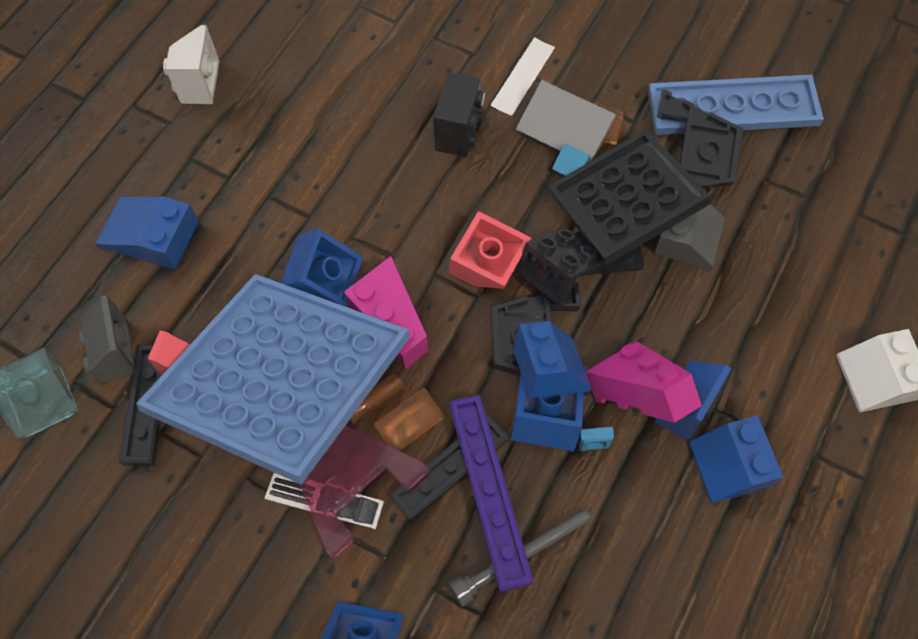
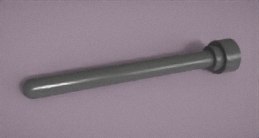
(467, 587)

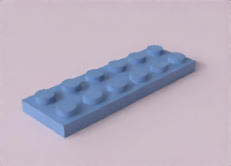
(745, 102)

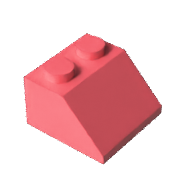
(487, 253)

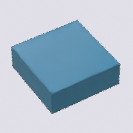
(570, 160)
(595, 438)

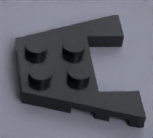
(709, 142)
(506, 320)

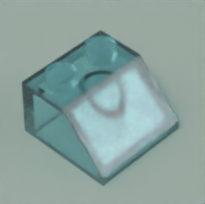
(34, 394)

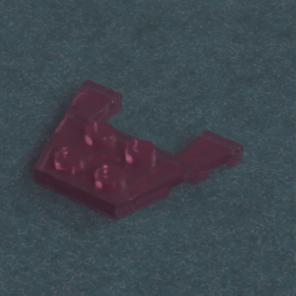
(343, 472)

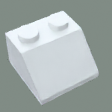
(193, 67)
(882, 370)

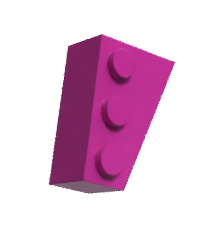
(385, 298)

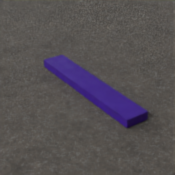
(490, 494)

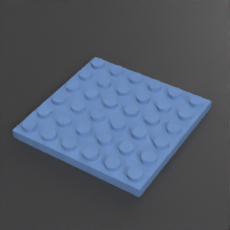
(275, 376)

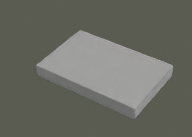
(563, 118)

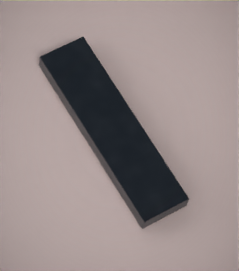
(140, 429)
(443, 474)

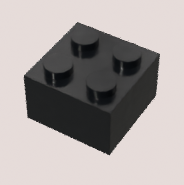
(458, 115)

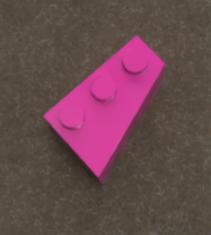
(646, 382)

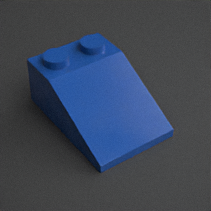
(149, 229)

